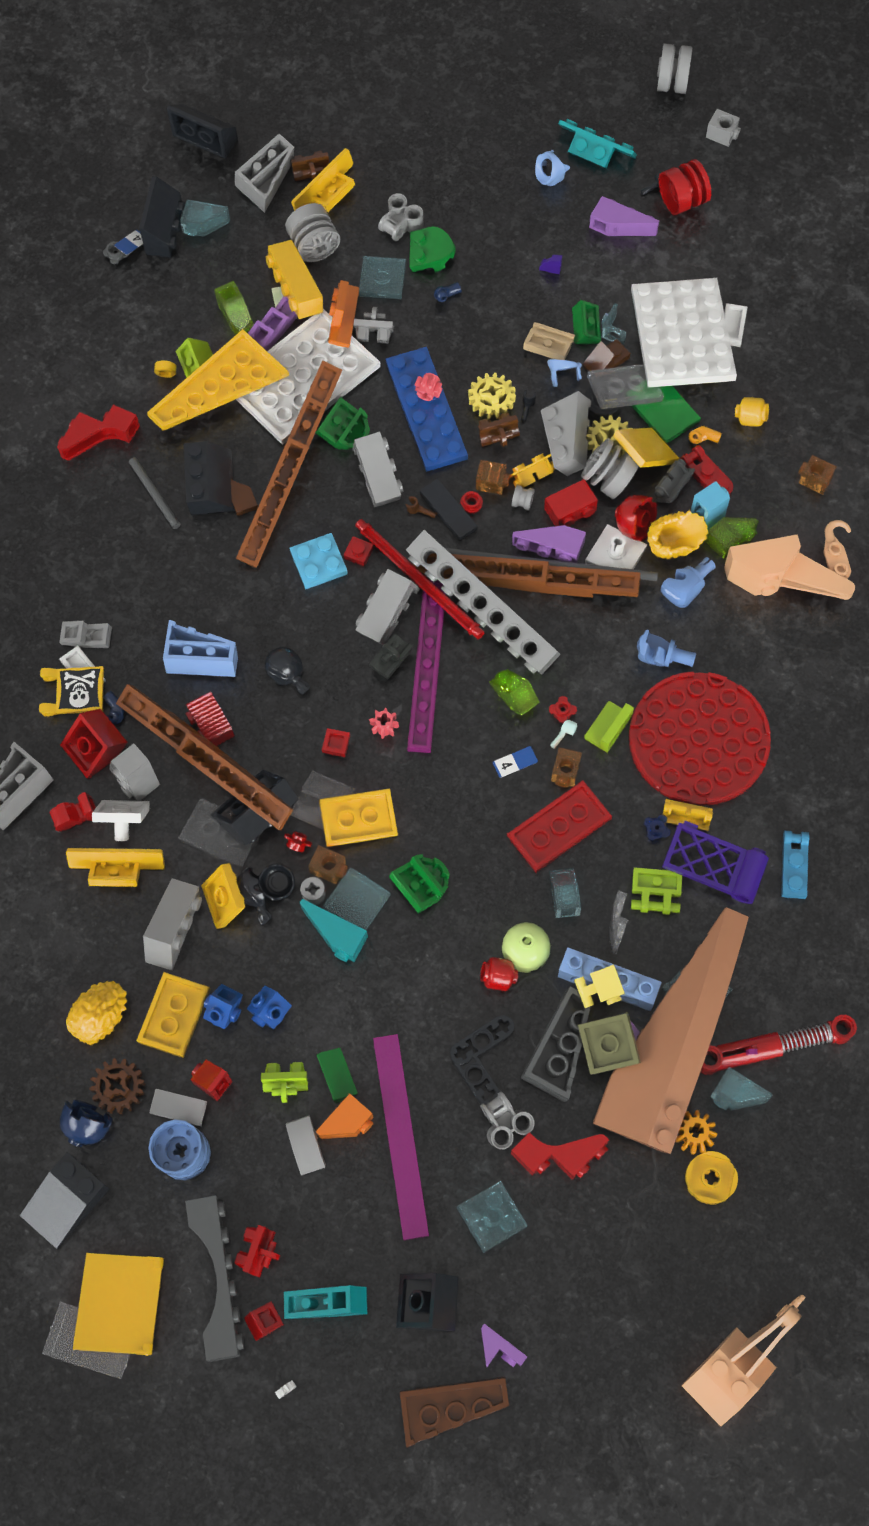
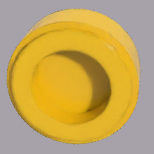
(165, 369)

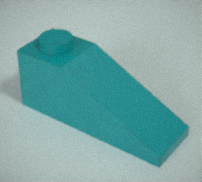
(339, 934)
(325, 1302)

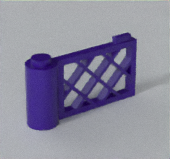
(745, 875)

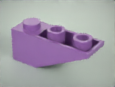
(619, 220)
(554, 542)

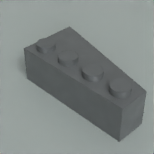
(558, 1050)

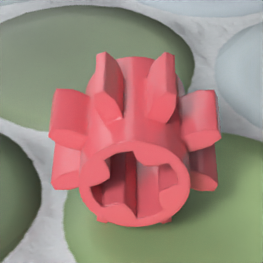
(428, 386)
(385, 729)

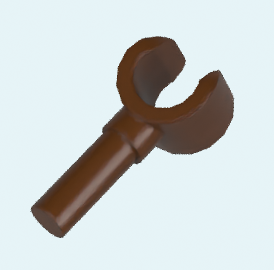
(418, 508)

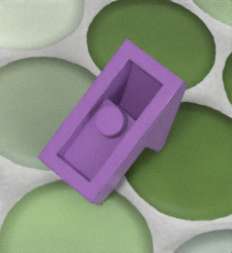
(494, 1342)

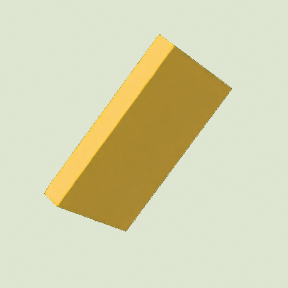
(645, 447)
(358, 817)
(173, 1014)

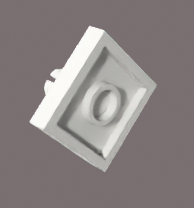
(615, 550)
(121, 814)

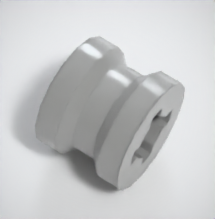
(523, 497)
(313, 896)

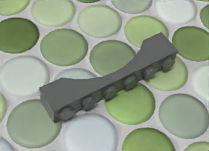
(221, 1333)

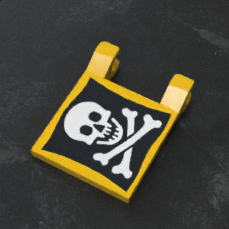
(77, 690)

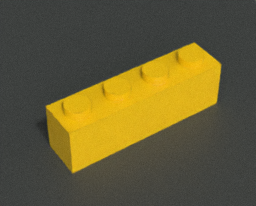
(294, 279)

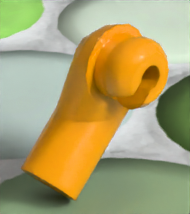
(704, 433)

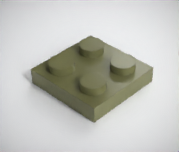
(609, 1043)

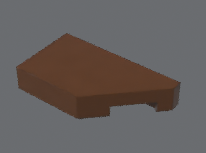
(242, 498)

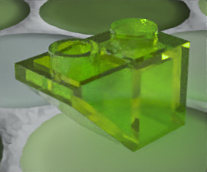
(233, 307)
(730, 533)
(514, 691)

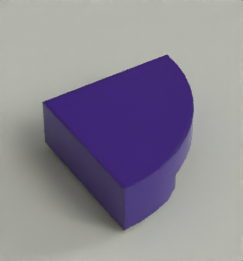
(552, 264)

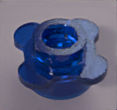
(654, 833)

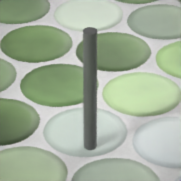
(155, 494)

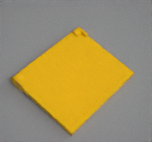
(118, 1304)

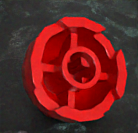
(635, 516)

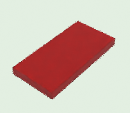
(559, 826)

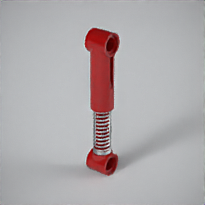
(774, 1045)

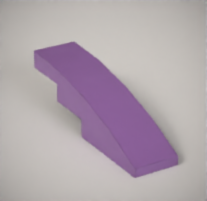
(273, 324)

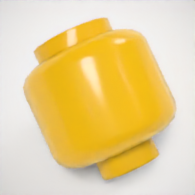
(752, 411)

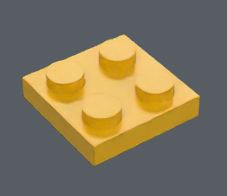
(223, 896)

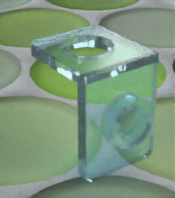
(607, 326)

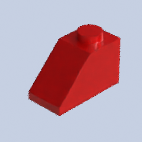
(211, 1079)

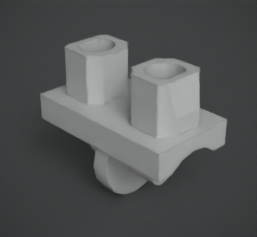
(383, 328)

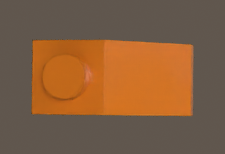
(346, 1120)

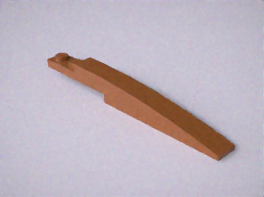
(289, 464)
(542, 578)
(205, 756)

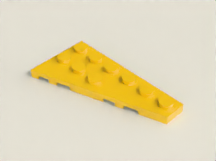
(227, 375)

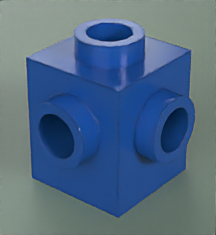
(222, 1006)
(268, 1008)

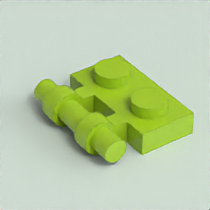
(658, 883)

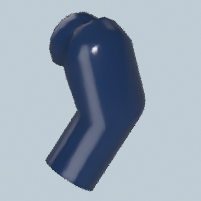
(443, 292)
(116, 713)

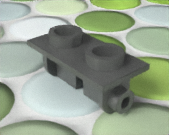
(668, 489)

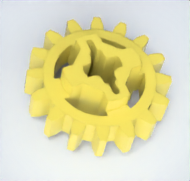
(491, 395)
(605, 430)

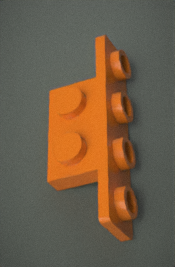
(343, 313)

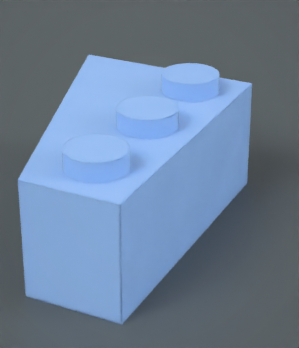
(198, 653)

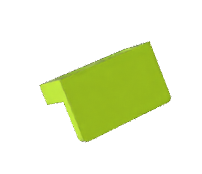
(193, 354)
(609, 725)

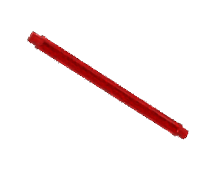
(420, 579)

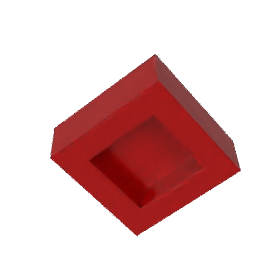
(358, 551)
(336, 742)

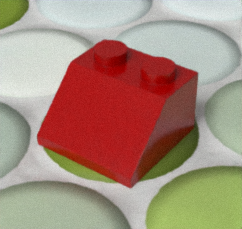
(93, 742)

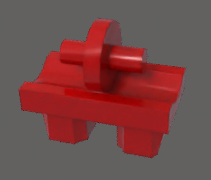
(260, 1252)

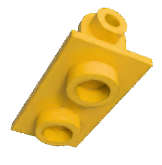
(540, 466)
(679, 812)

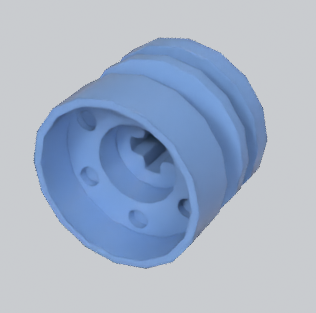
(166, 1146)

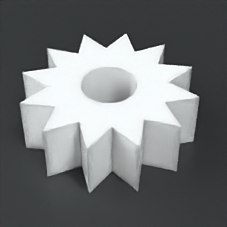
(285, 1389)

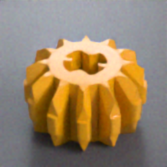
(702, 1139)

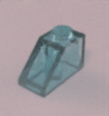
(203, 218)
(565, 893)
(738, 1092)

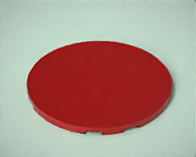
(699, 738)

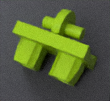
(284, 1083)

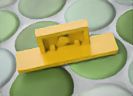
(328, 185)
(115, 866)

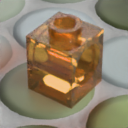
(492, 477)
(816, 482)
(566, 758)
(321, 857)

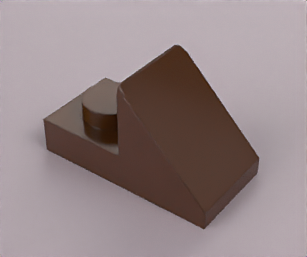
(606, 356)

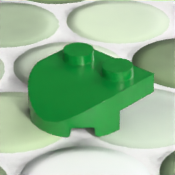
(430, 249)
(343, 425)
(421, 881)

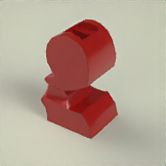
(69, 814)

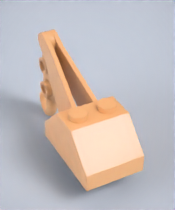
(777, 562)
(738, 1368)

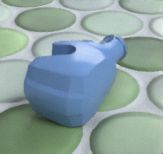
(687, 583)
(659, 652)

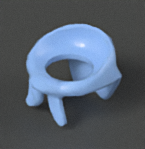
(558, 169)
(560, 365)

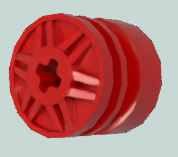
(684, 187)

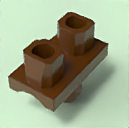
(309, 166)
(499, 430)

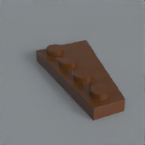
(448, 1406)

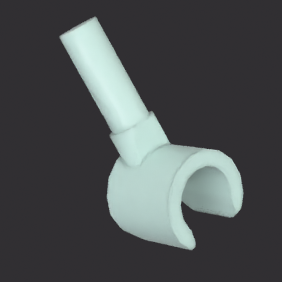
(568, 727)

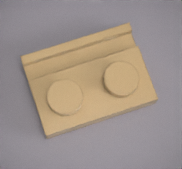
(548, 341)

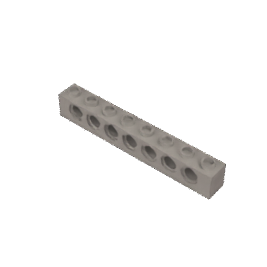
(426, 545)

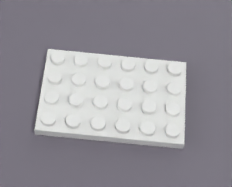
(683, 332)
(301, 354)

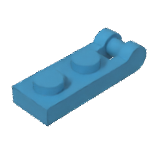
(795, 865)

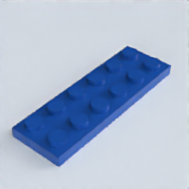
(429, 421)

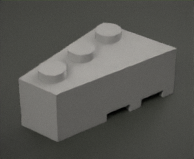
(265, 172)
(566, 432)
(377, 469)
(134, 773)
(20, 783)

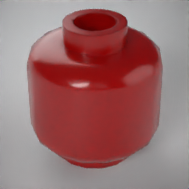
(498, 974)

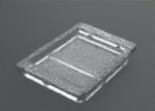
(61, 1340)

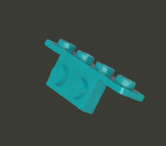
(593, 147)

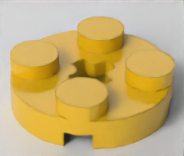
(723, 1169)

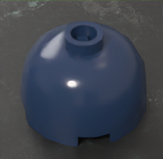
(83, 1123)

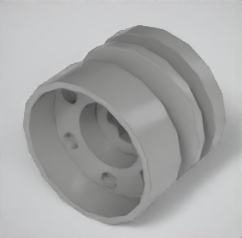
(312, 232)
(607, 466)

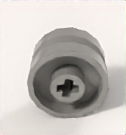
(674, 68)

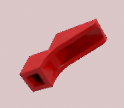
(87, 431)
(570, 1157)

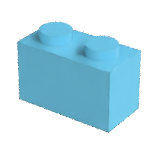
(711, 503)

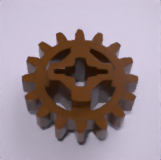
(111, 1093)

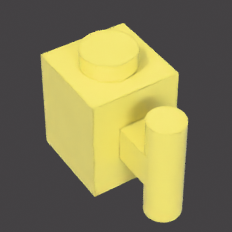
(605, 983)

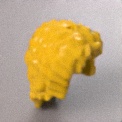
(677, 534)
(96, 1012)

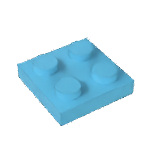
(318, 561)

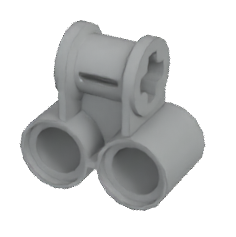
(400, 217)
(502, 1117)

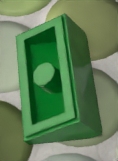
(586, 323)
(337, 1074)

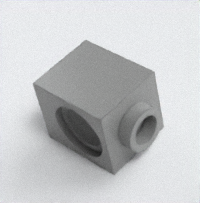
(723, 127)

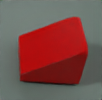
(263, 1321)

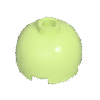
(517, 947)

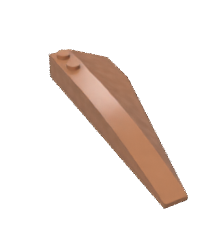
(653, 1096)

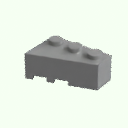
(385, 606)
(171, 923)

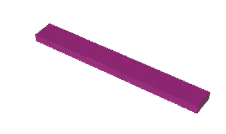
(426, 674)
(400, 1138)

